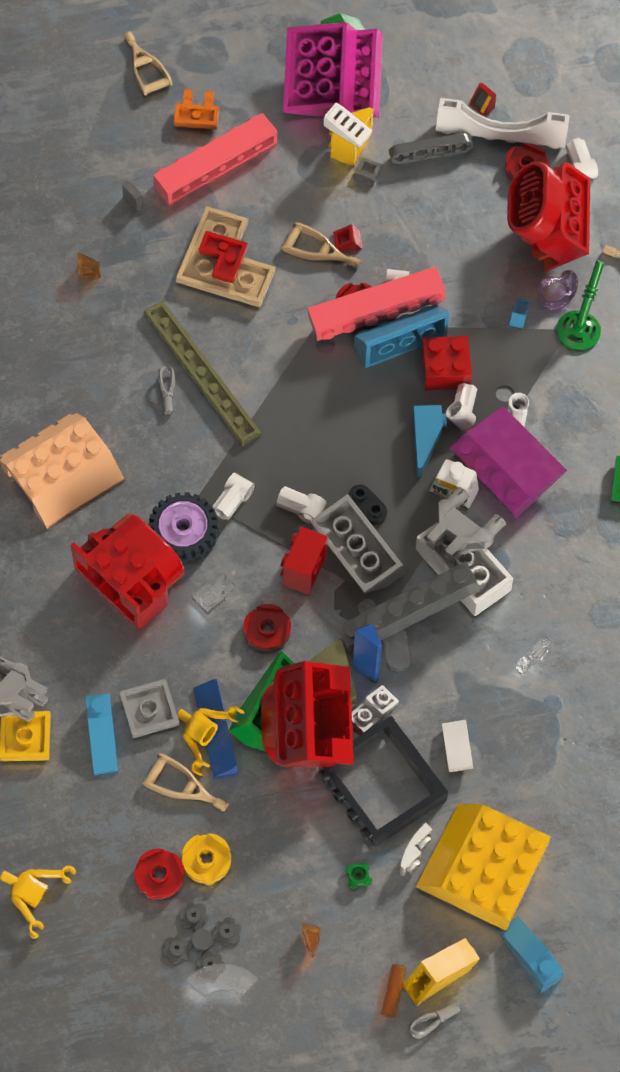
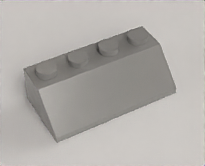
(358, 545)

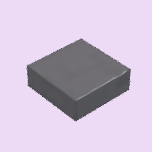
(368, 171)
(132, 195)

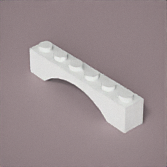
(546, 130)

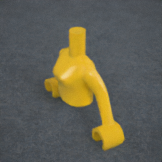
(203, 730)
(30, 891)

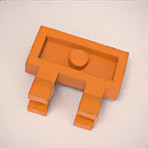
(194, 115)

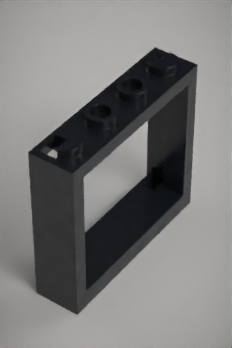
(416, 762)

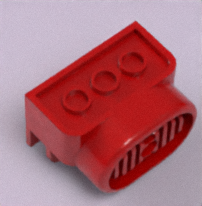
(551, 211)
(129, 568)
(308, 716)

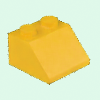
(344, 150)

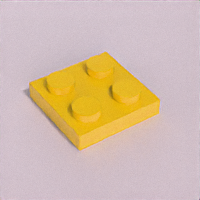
(25, 739)

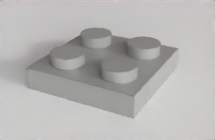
(149, 708)

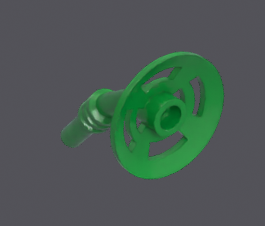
(580, 322)

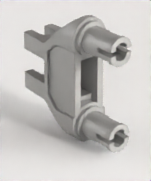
(460, 530)
(19, 691)

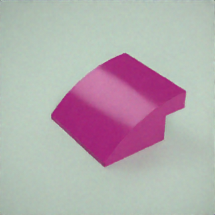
(330, 67)

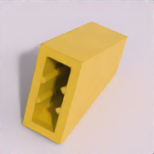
(440, 971)

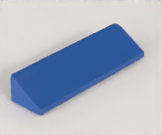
(367, 653)
(220, 747)

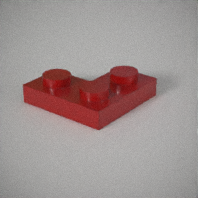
(229, 253)

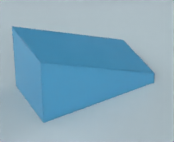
(519, 313)

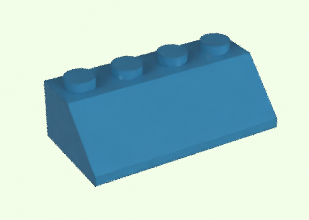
(401, 335)

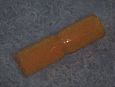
(394, 987)

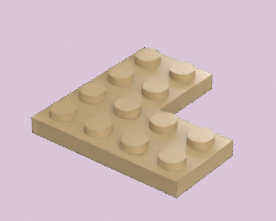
(197, 269)

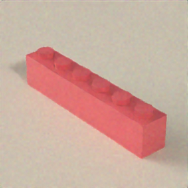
(215, 158)
(376, 304)

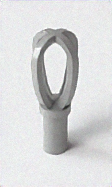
(167, 396)
(440, 1017)

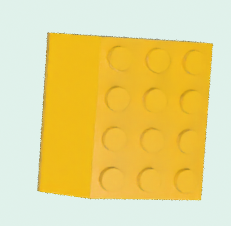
(484, 863)

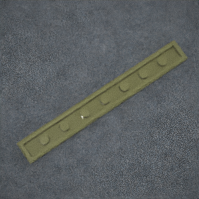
(202, 373)

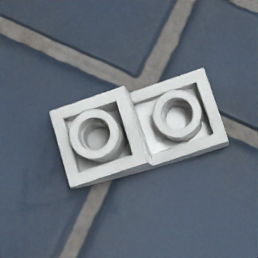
(373, 710)
(457, 746)
(412, 854)

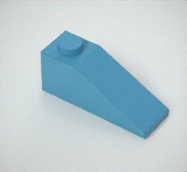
(427, 432)
(101, 734)
(532, 955)

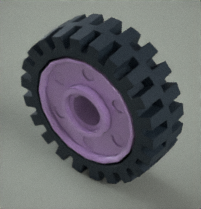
(186, 511)

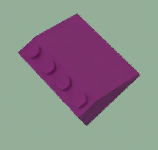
(508, 460)

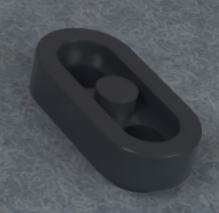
(368, 503)

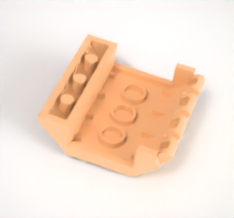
(62, 468)

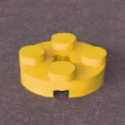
(208, 872)

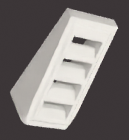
(344, 115)

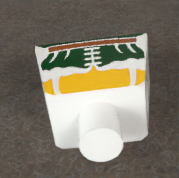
(453, 476)

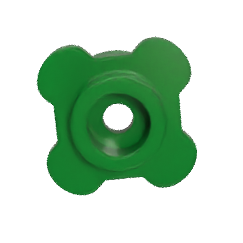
(361, 869)

